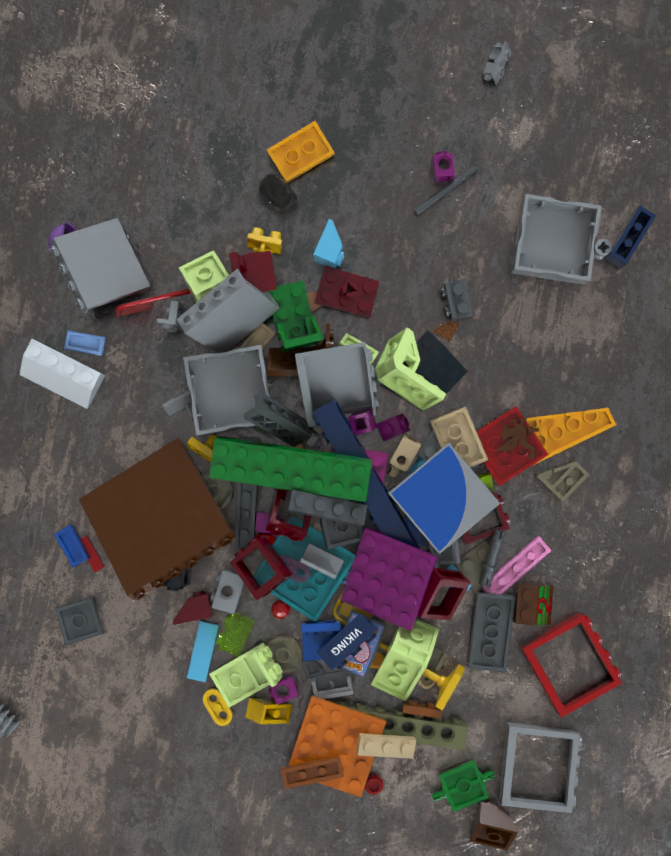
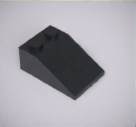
(437, 363)

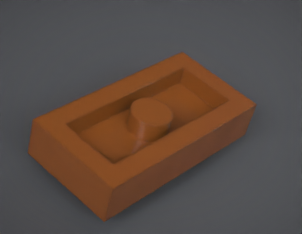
(428, 709)

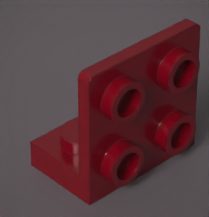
(256, 269)

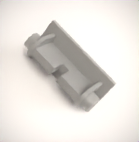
(499, 54)

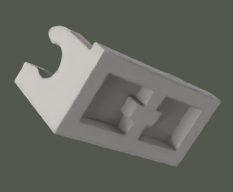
(332, 685)

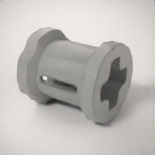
(604, 244)

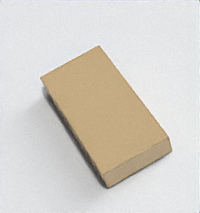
(260, 336)

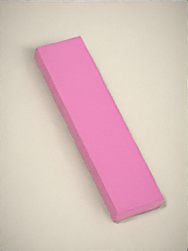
(518, 566)

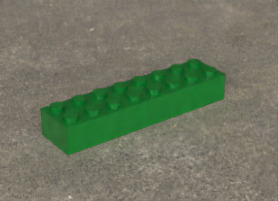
(291, 468)

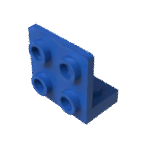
(316, 635)

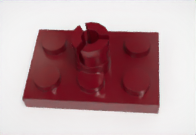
(346, 292)

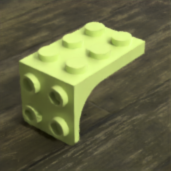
(247, 674)

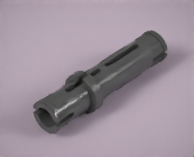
(490, 563)

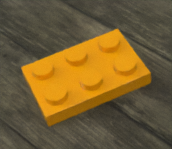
(300, 152)

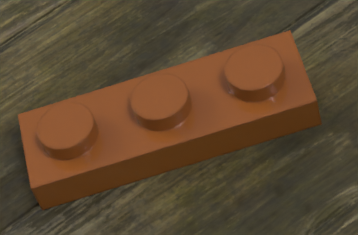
(312, 772)

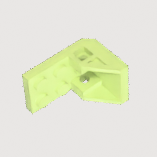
(203, 274)
(403, 379)
(406, 659)

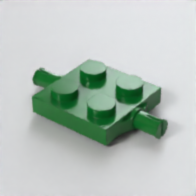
(463, 785)

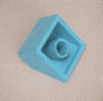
(329, 248)

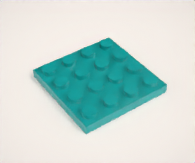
(315, 593)

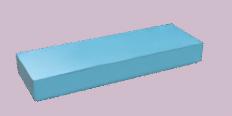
(203, 651)

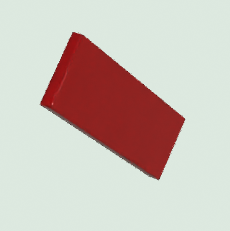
(95, 561)

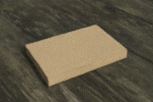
(461, 434)

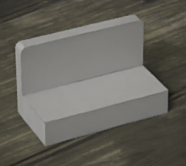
(322, 561)

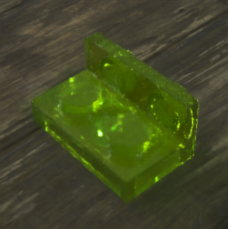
(236, 634)

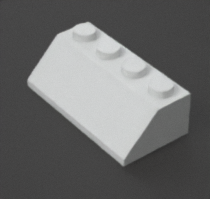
(60, 373)

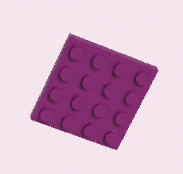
(389, 578)

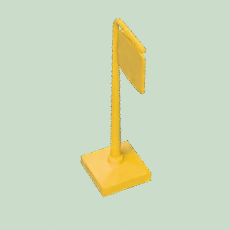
(446, 684)

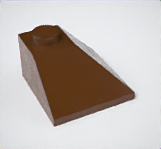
(493, 827)

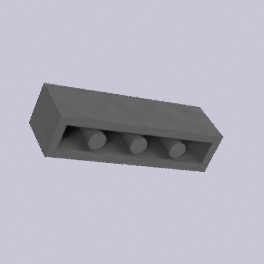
(325, 508)

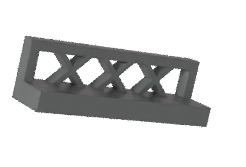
(283, 419)

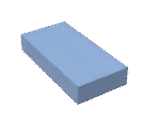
(85, 343)

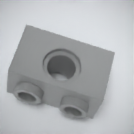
(222, 601)

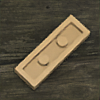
(385, 745)

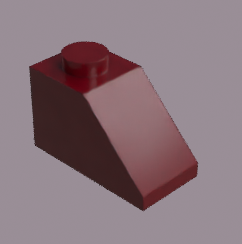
(195, 608)

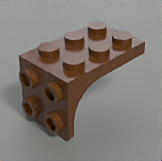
(285, 362)

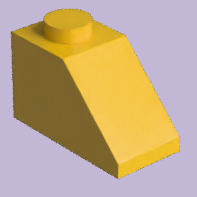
(268, 712)

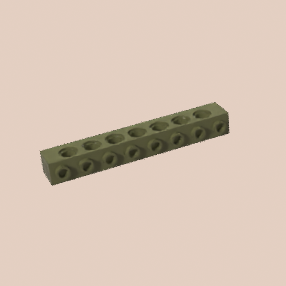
(454, 740)

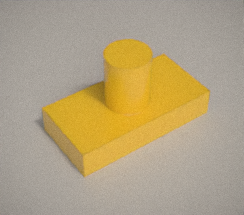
(204, 450)

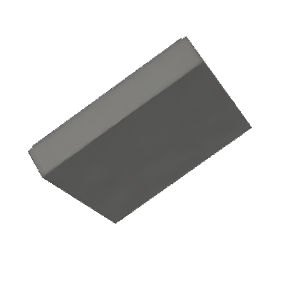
(79, 620)

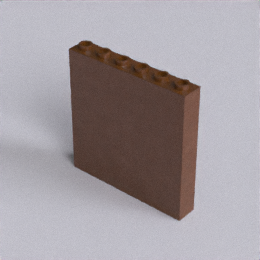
(156, 519)

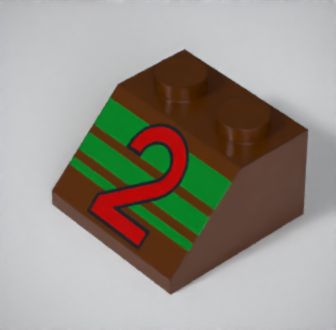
(533, 604)

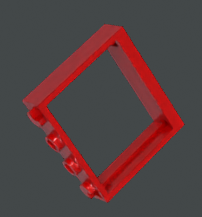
(543, 679)

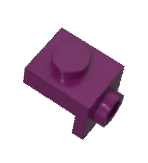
(393, 427)

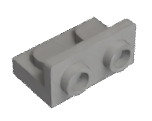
(173, 312)

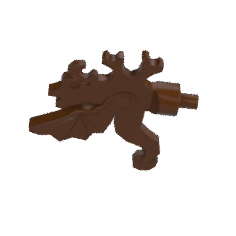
(519, 433)

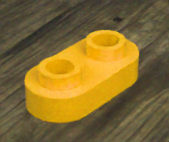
(215, 707)

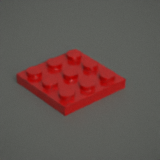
(507, 465)

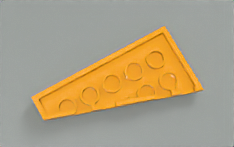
(568, 429)

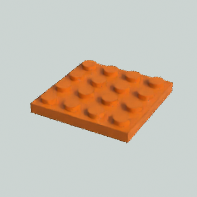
(334, 731)

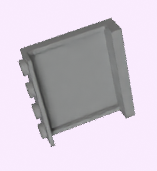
(99, 265)
(227, 313)
(337, 374)

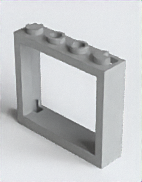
(508, 764)

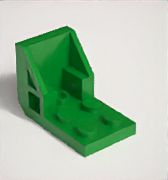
(294, 320)

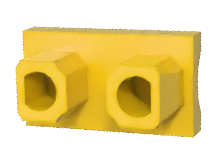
(262, 243)

